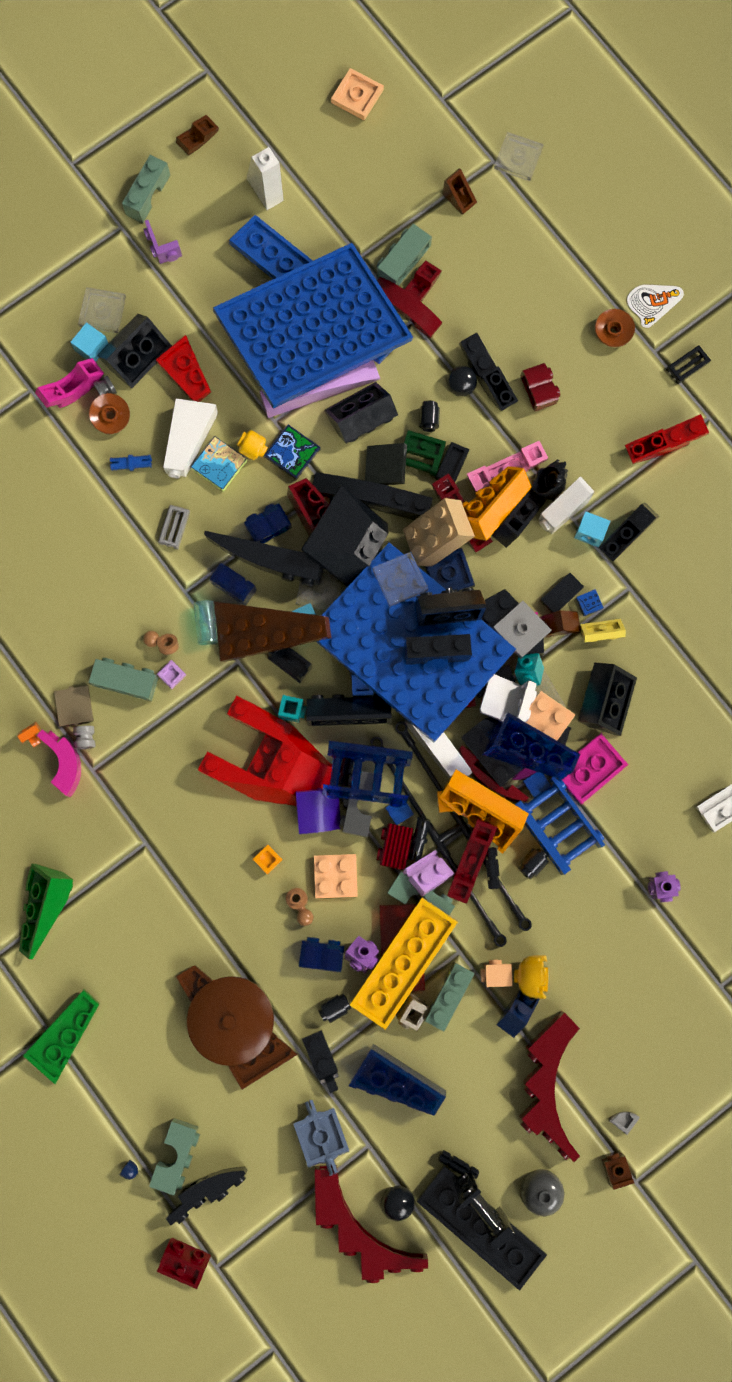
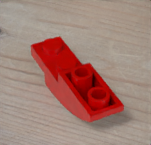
(667, 440)

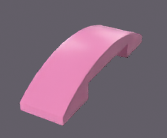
(527, 458)

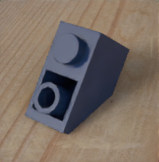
(517, 1013)

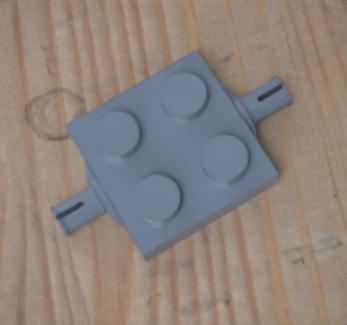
(321, 1137)

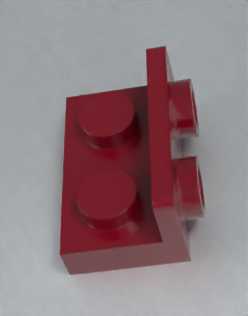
(183, 1263)

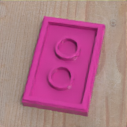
(594, 769)

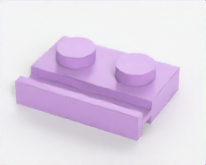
(428, 873)

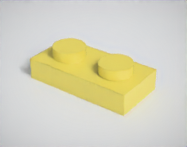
(602, 630)

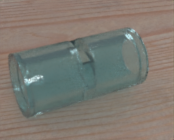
(205, 622)

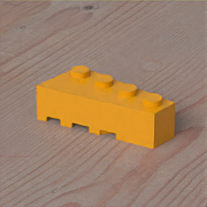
(496, 501)
(478, 802)

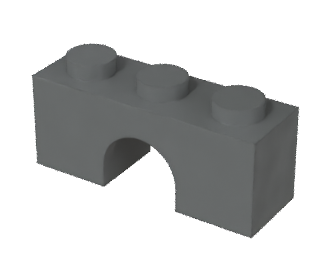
(355, 822)

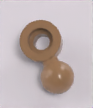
(166, 643)
(304, 916)

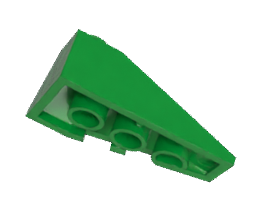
(47, 897)

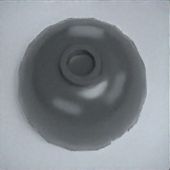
(542, 1192)

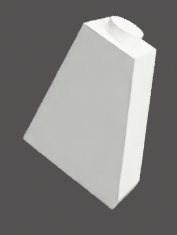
(566, 506)

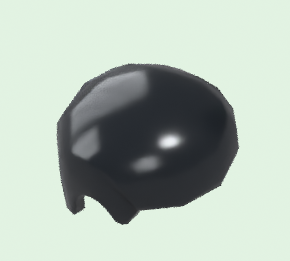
(461, 381)
(397, 1203)

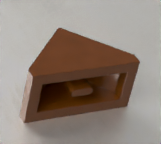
(458, 192)
(562, 622)

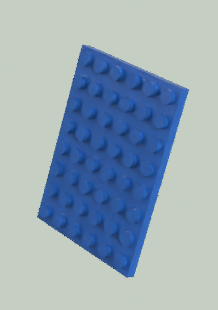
(312, 325)
(370, 644)

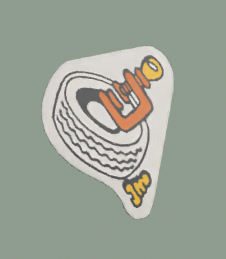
(653, 301)

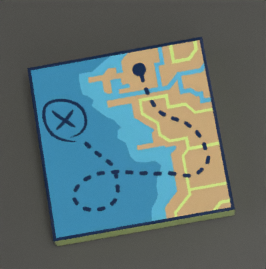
(219, 463)

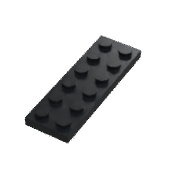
(513, 1260)

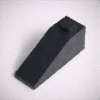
(518, 518)

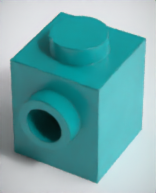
(529, 669)
(292, 709)

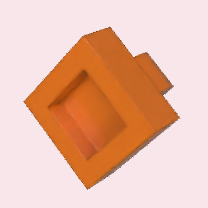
(30, 734)

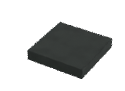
(386, 464)

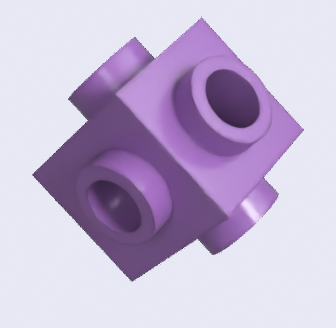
(656, 888)
(362, 955)

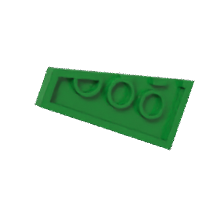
(60, 1039)

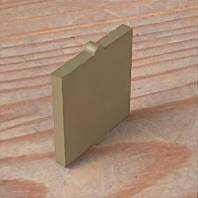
(73, 706)

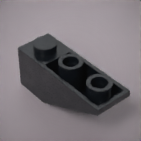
(629, 531)

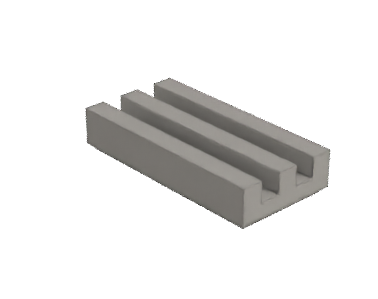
(169, 543)

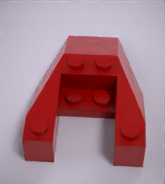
(281, 764)

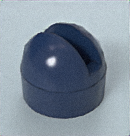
(129, 1171)

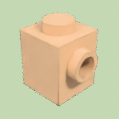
(496, 974)

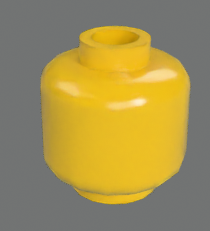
(252, 445)

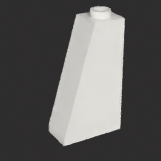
(265, 178)
(187, 433)
(442, 752)

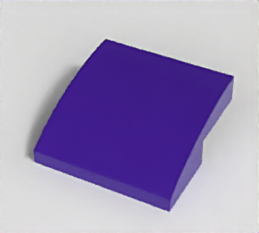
(317, 812)

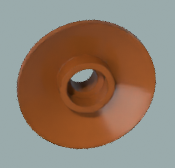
(617, 320)
(109, 403)

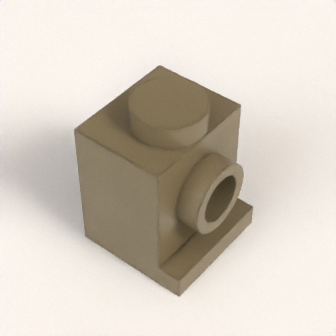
(416, 1017)

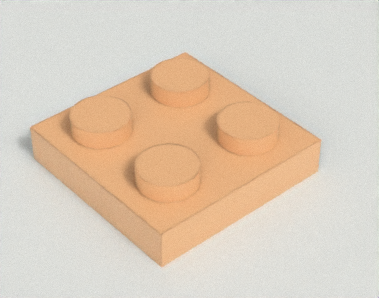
(357, 94)
(549, 716)
(335, 876)

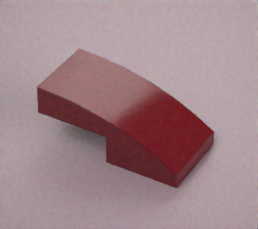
(423, 280)

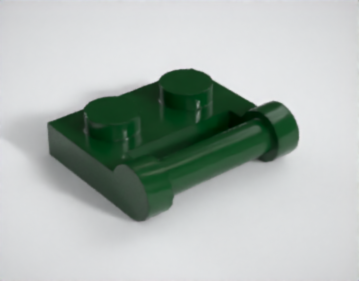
(424, 447)

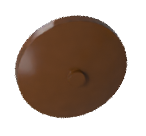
(230, 1020)

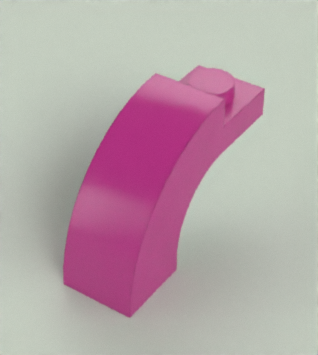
(72, 386)
(69, 762)

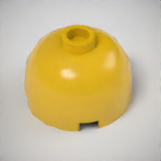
(532, 976)

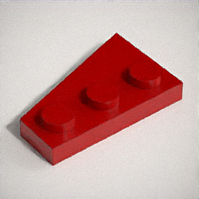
(184, 370)

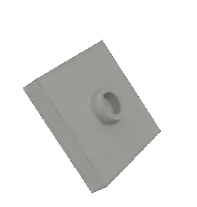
(522, 629)

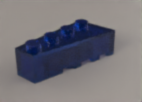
(530, 748)
(397, 1082)

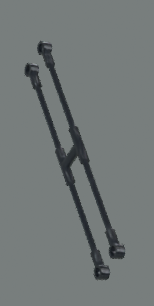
(460, 826)

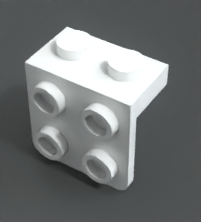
(507, 696)

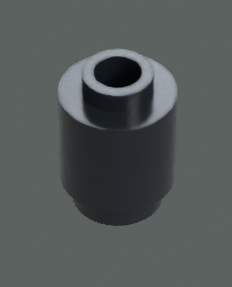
(429, 416)
(533, 863)
(334, 1008)

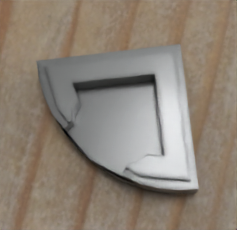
(624, 1121)

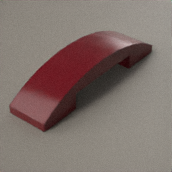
(411, 307)
(446, 488)
(512, 792)
(471, 861)

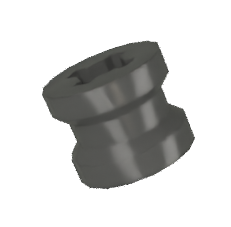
(105, 386)

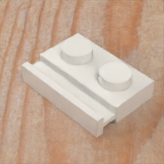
(717, 809)

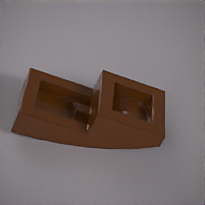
(199, 134)

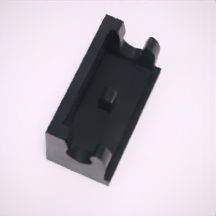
(291, 663)

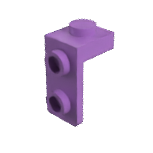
(166, 252)

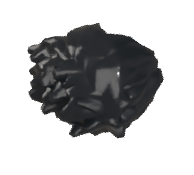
(550, 480)

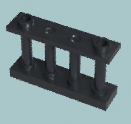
(494, 1219)

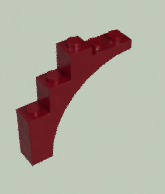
(542, 1112)
(353, 1238)

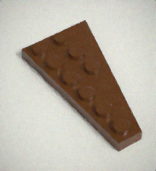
(257, 630)
(270, 1058)

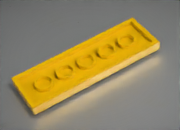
(403, 963)

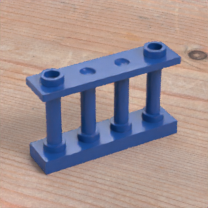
(549, 844)

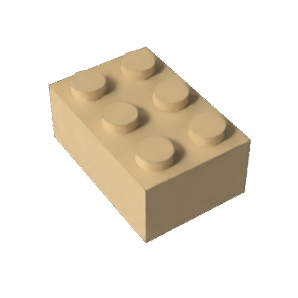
(438, 532)

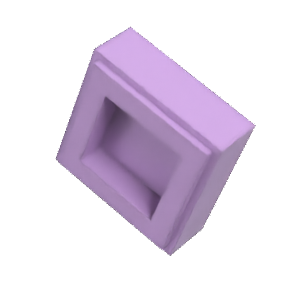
(171, 674)

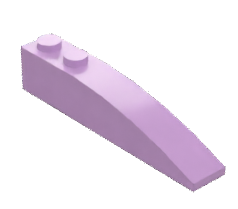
(358, 377)

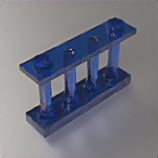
(380, 757)

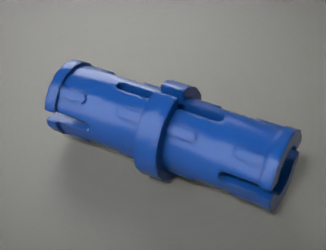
(131, 462)

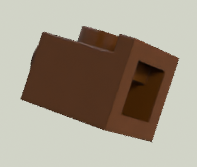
(620, 1179)

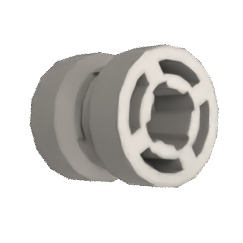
(84, 737)

